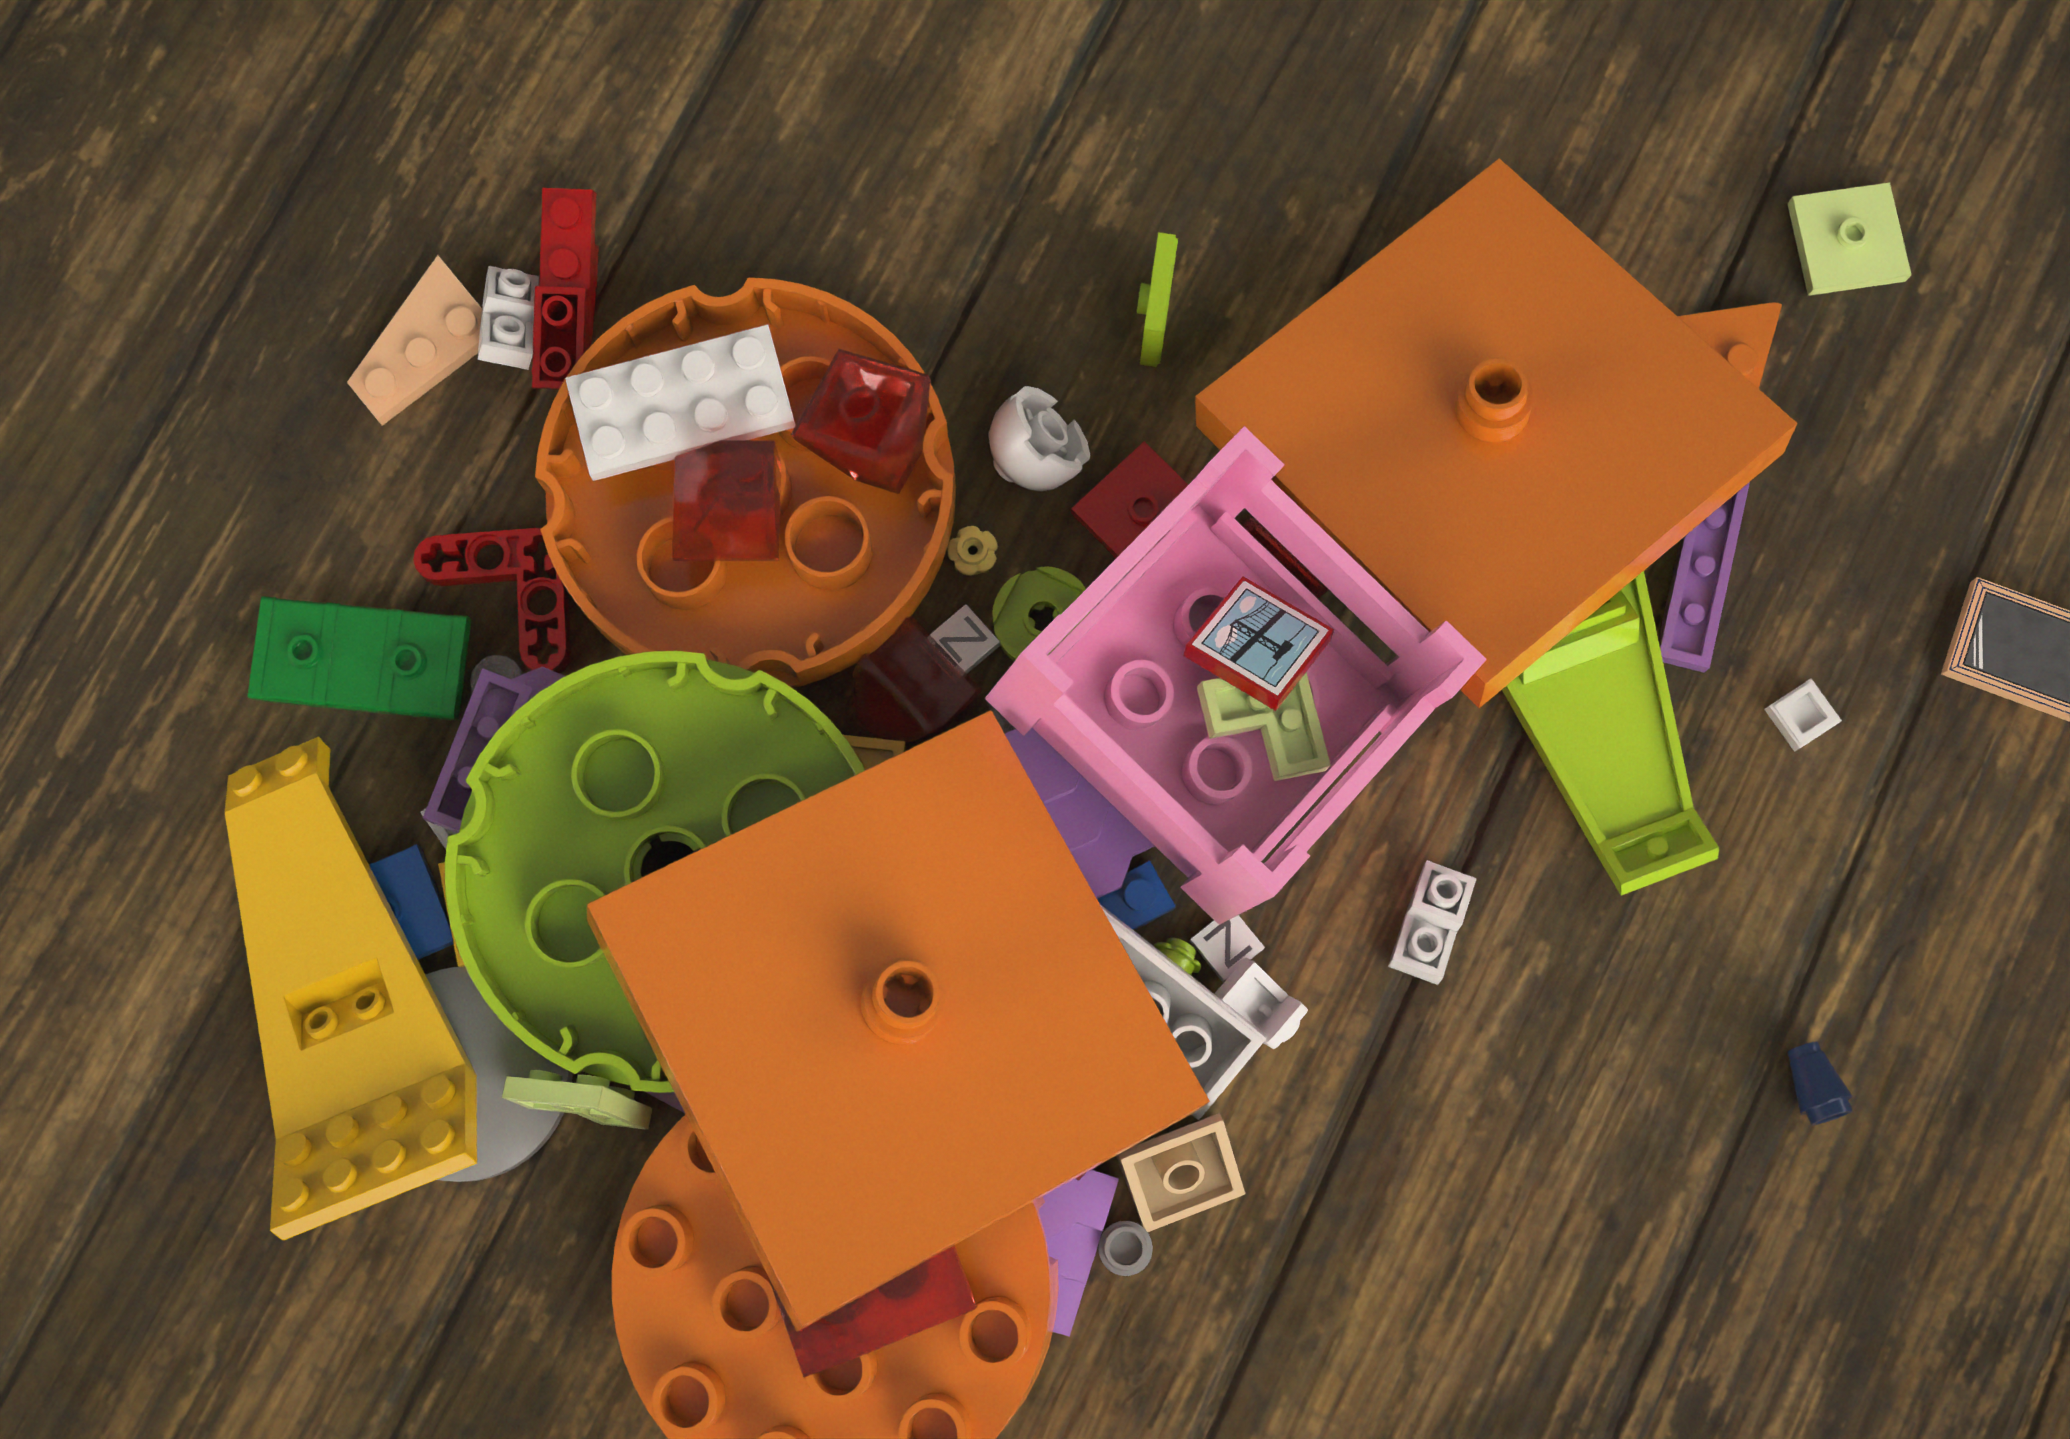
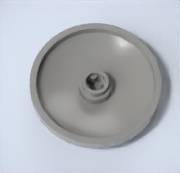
(505, 1130)

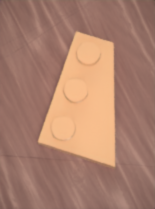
(420, 345)

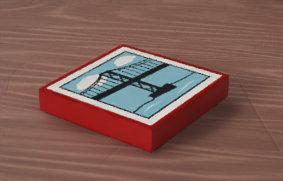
(1258, 643)

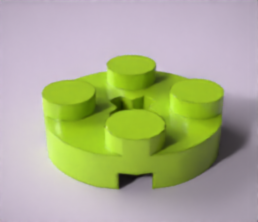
(1031, 592)

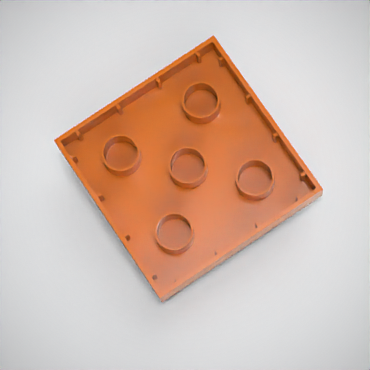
(1498, 422)
(893, 1015)

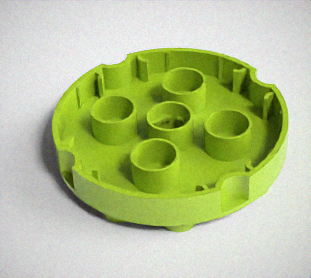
(570, 813)

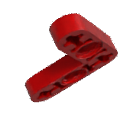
(515, 566)

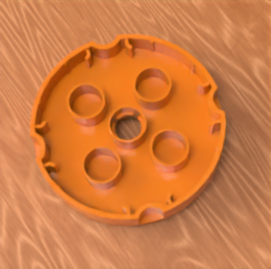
(847, 550)
(719, 1360)

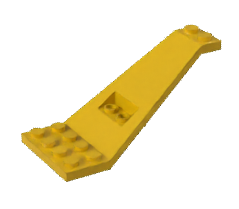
(351, 1035)

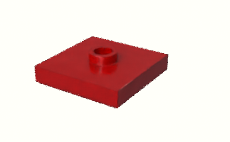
(1129, 499)

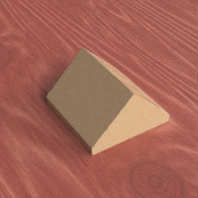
(1181, 1173)

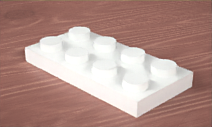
(679, 402)

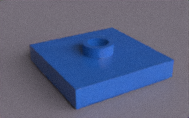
(415, 900)

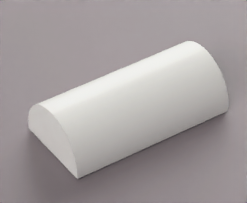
(1206, 1028)

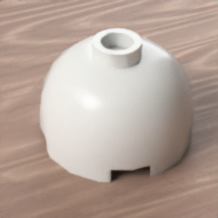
(1035, 443)

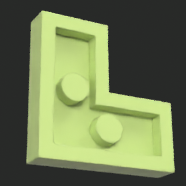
(1289, 734)
(587, 1097)

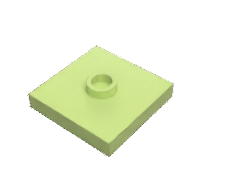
(1849, 239)

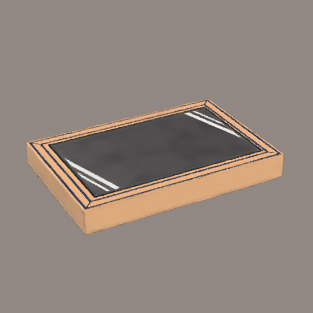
(2013, 648)

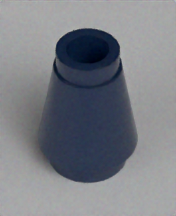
(1817, 1085)

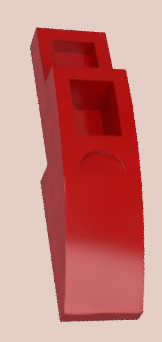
(566, 284)

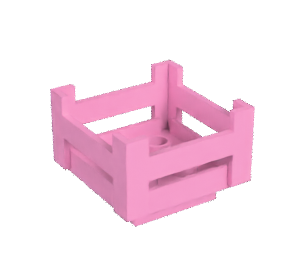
(1128, 702)

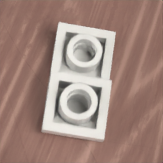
(507, 318)
(1432, 922)

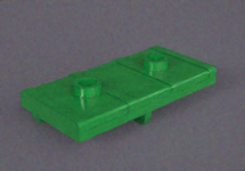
(359, 658)

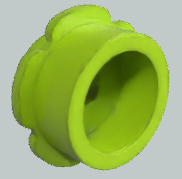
(1180, 953)

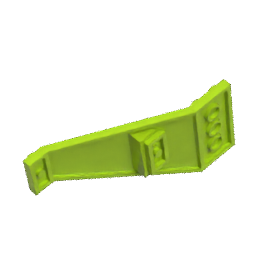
(1613, 743)

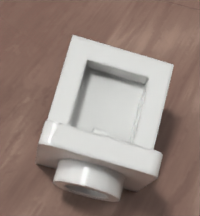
(1262, 1002)

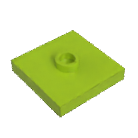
(1155, 298)

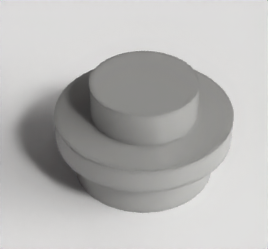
(1125, 1248)

